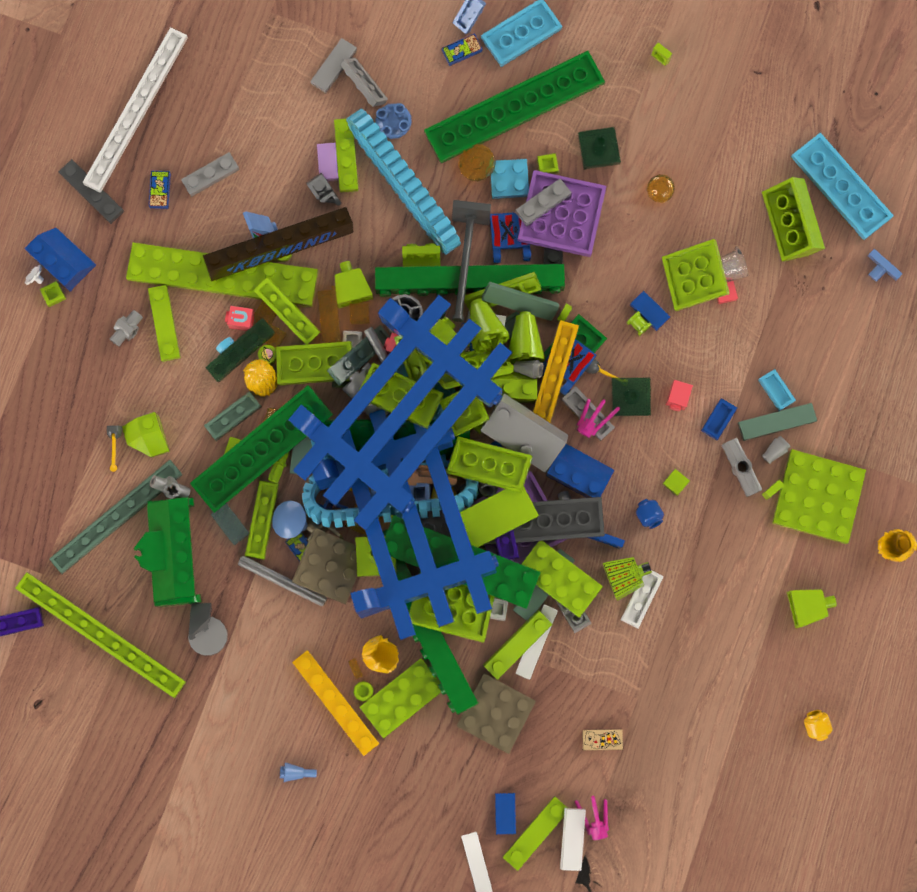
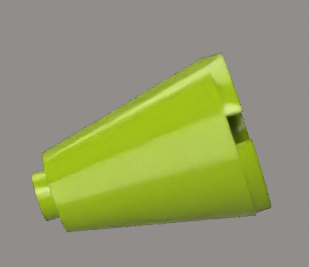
(525, 339)

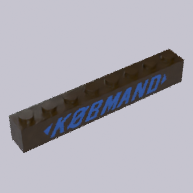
(278, 244)

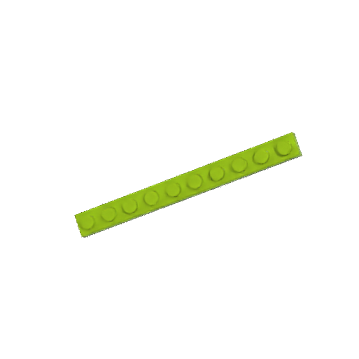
(100, 635)

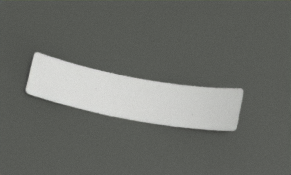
(531, 656)
(476, 862)

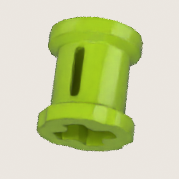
(639, 323)

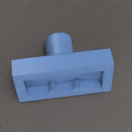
(468, 14)
(883, 266)

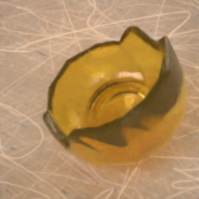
(660, 188)

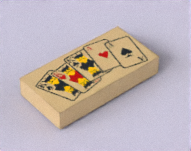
(602, 739)

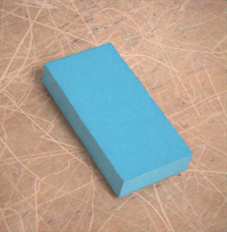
(776, 390)

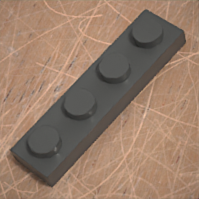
(100, 201)

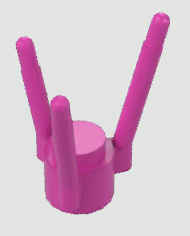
(588, 427)
(599, 828)

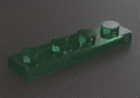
(240, 350)

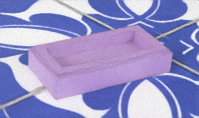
(328, 161)

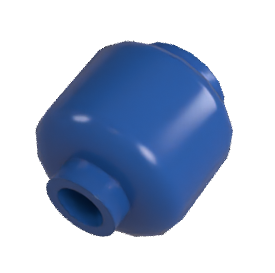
(649, 513)

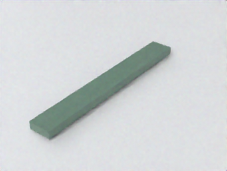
(111, 520)

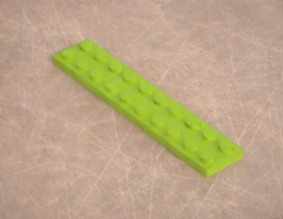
(188, 271)

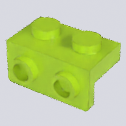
(421, 255)

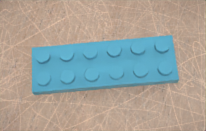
(842, 186)

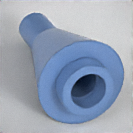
(291, 772)

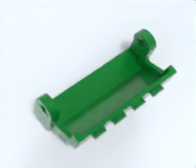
(168, 552)

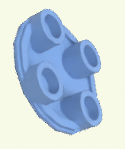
(393, 120)
(289, 519)

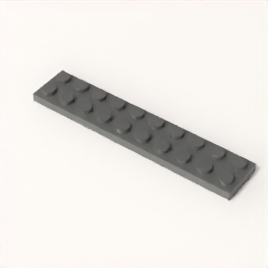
(555, 521)

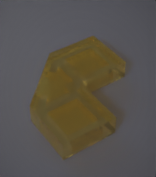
(269, 315)

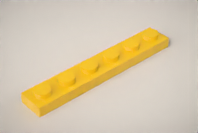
(555, 370)
(335, 703)

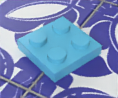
(510, 179)

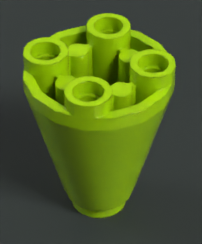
(492, 329)

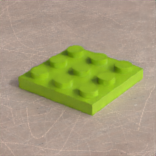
(695, 275)

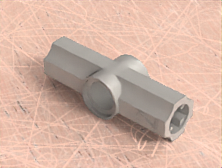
(748, 478)

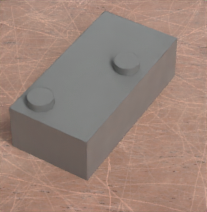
(525, 432)

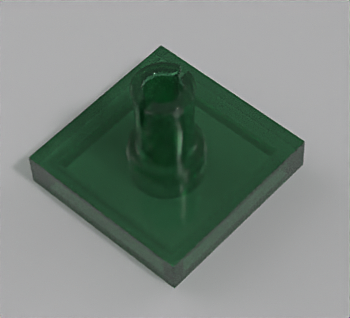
(599, 148)
(631, 396)

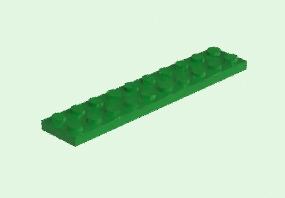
(514, 106)

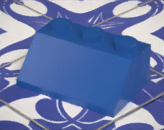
(60, 257)
(580, 472)

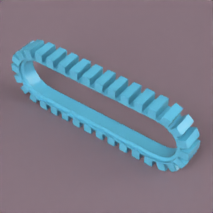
(403, 181)
(338, 516)

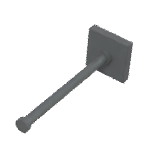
(471, 214)

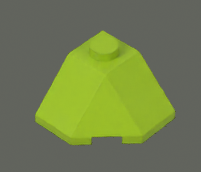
(146, 435)

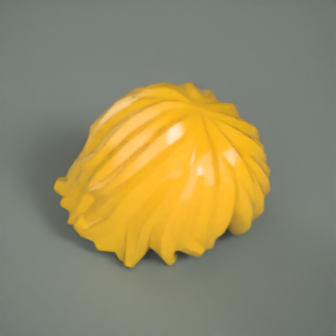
(260, 377)
(897, 545)
(380, 654)

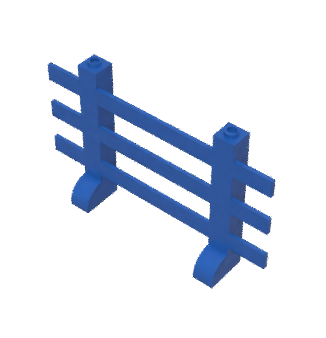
(445, 360)
(432, 580)

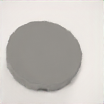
(212, 640)

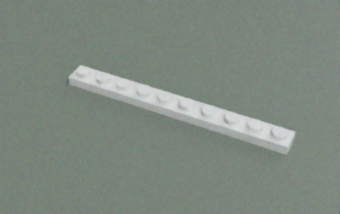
(135, 110)

